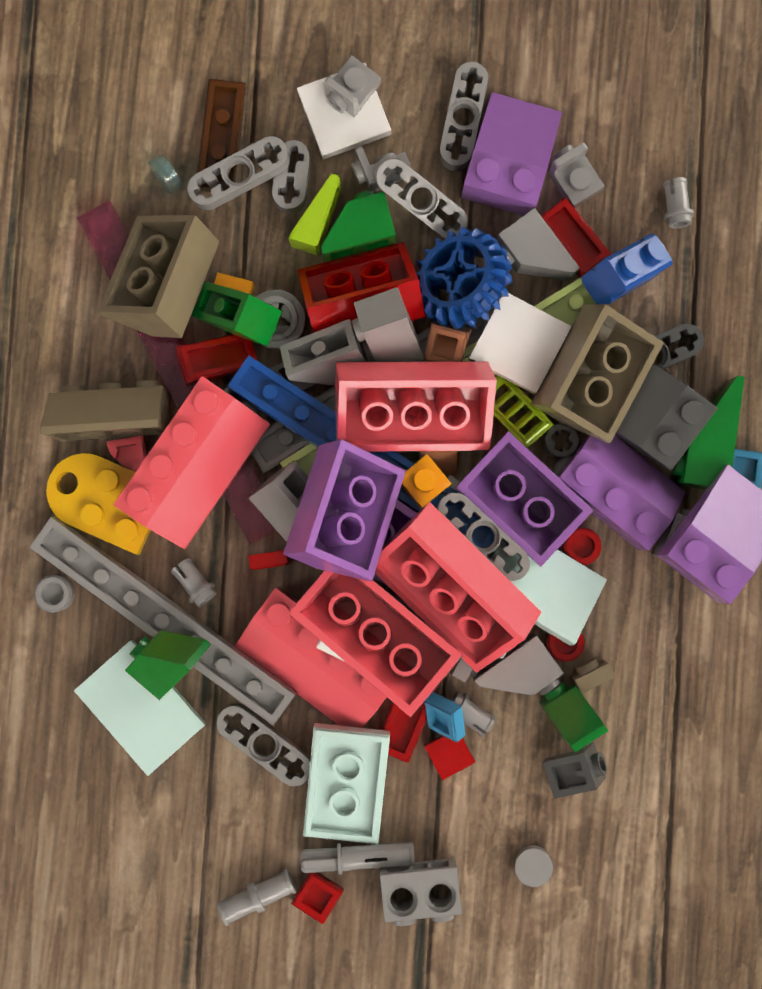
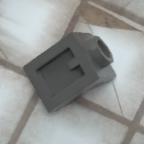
(575, 771)

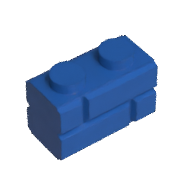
(627, 270)

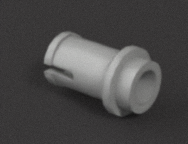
(677, 203)
(194, 582)
(473, 715)

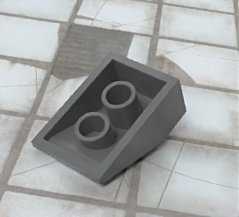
(664, 418)

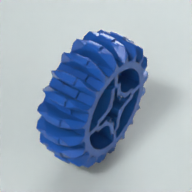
(469, 288)

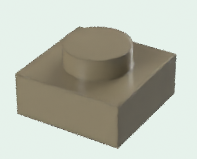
(591, 674)

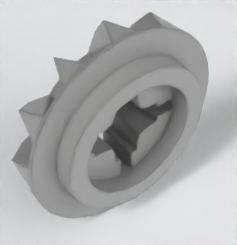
(291, 312)

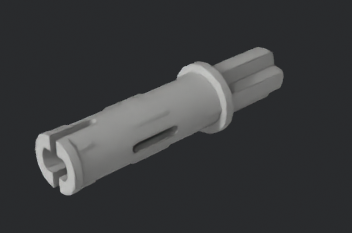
(357, 857)

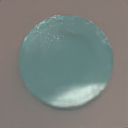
(165, 174)

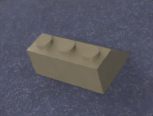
(160, 274)
(597, 372)
(106, 412)

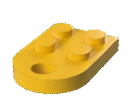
(91, 504)

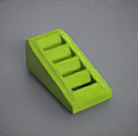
(313, 225)
(524, 401)

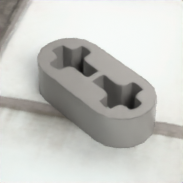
(300, 180)

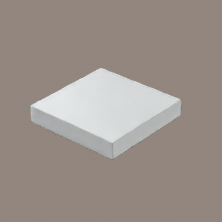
(341, 131)
(520, 343)

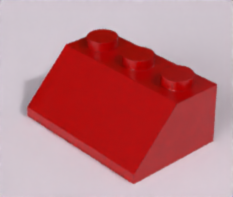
(338, 283)

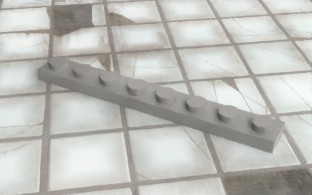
(156, 612)

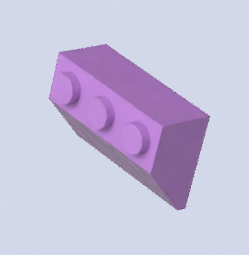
(623, 490)
(524, 498)
(345, 511)

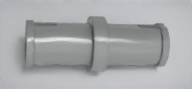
(256, 897)

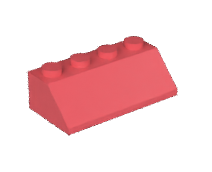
(415, 405)
(192, 463)
(455, 588)
(377, 637)
(291, 655)

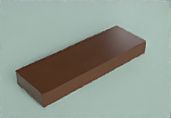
(221, 125)

